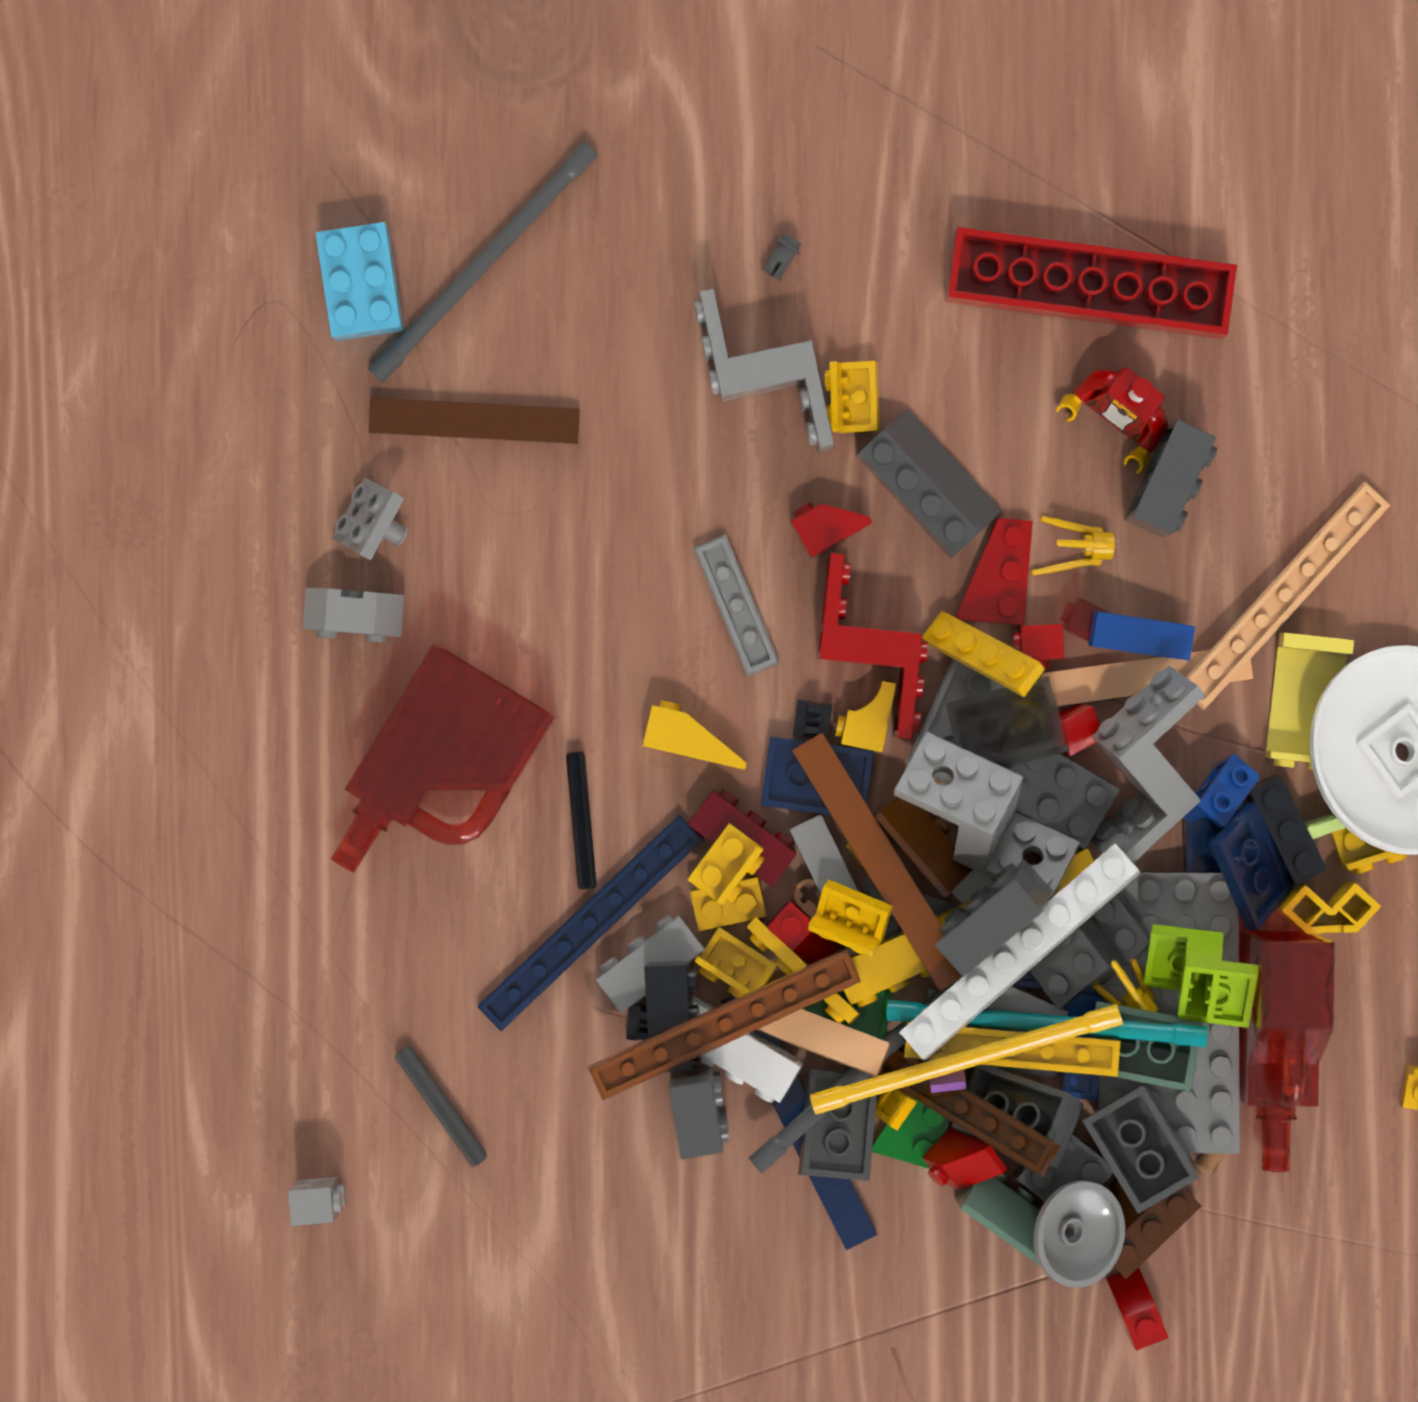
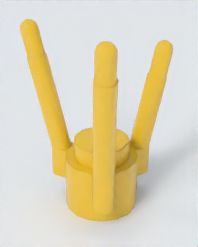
(1096, 545)
(1135, 997)

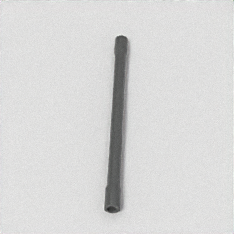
(569, 170)
(777, 1145)

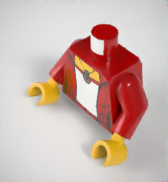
(1127, 404)

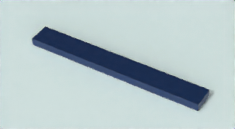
(589, 923)
(835, 1193)

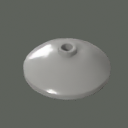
(1092, 1235)

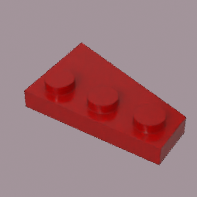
(1001, 577)

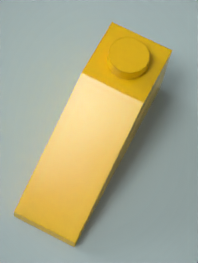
(681, 734)

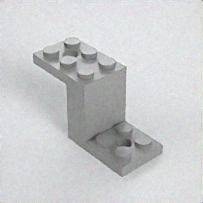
(764, 372)
(1129, 743)
(984, 807)

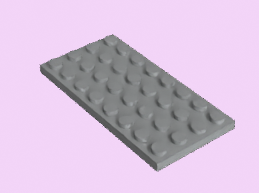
(1209, 1113)

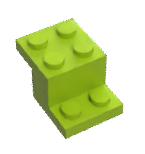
(1206, 985)

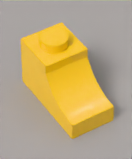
(868, 725)

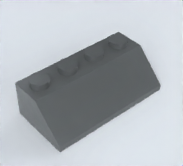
(929, 483)

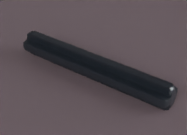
(581, 820)

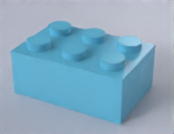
(360, 281)

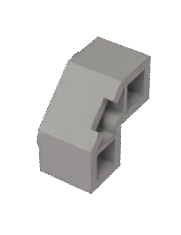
(353, 612)

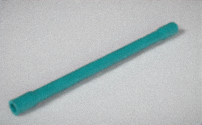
(1177, 1034)

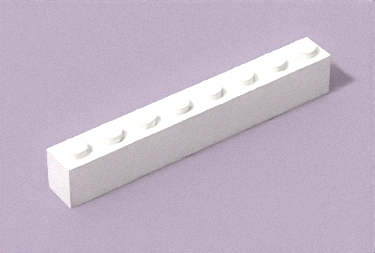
(1020, 953)

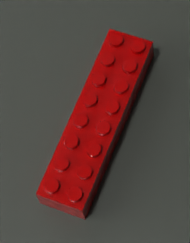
(1091, 283)

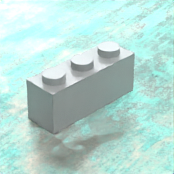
(625, 978)

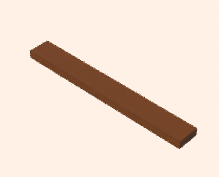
(876, 856)
(724, 1024)

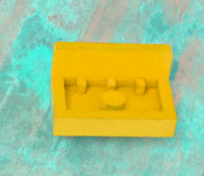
(853, 397)
(850, 918)
(734, 963)

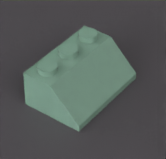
(1154, 1061)
(1003, 1211)

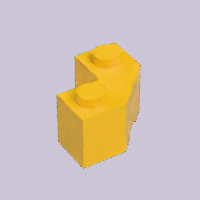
(1344, 912)

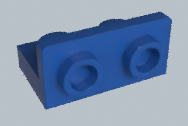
(1223, 791)

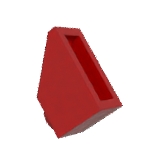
(825, 526)
(791, 927)
(962, 1161)
(1137, 1309)

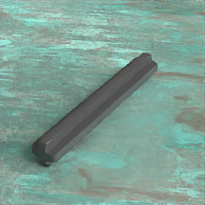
(441, 1106)

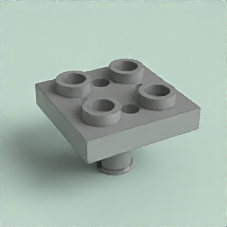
(370, 520)

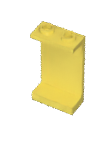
(1300, 676)

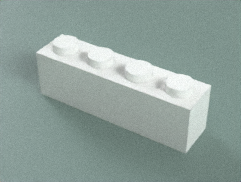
(755, 1062)

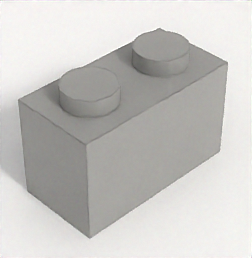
(316, 1201)

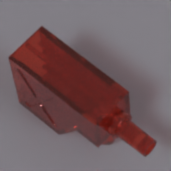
(444, 734)
(1285, 1032)

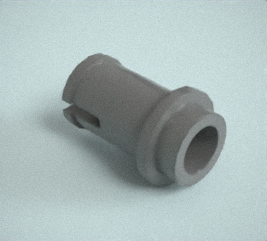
(783, 255)

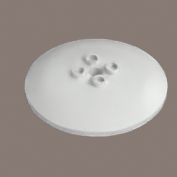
(1354, 744)

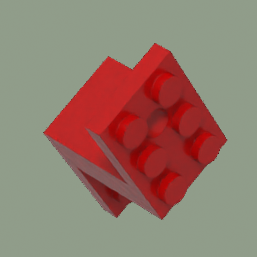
(872, 647)

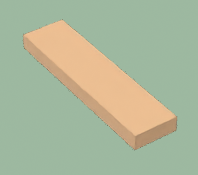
(830, 1040)

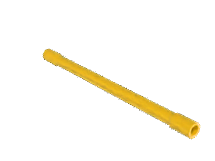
(1089, 1023)

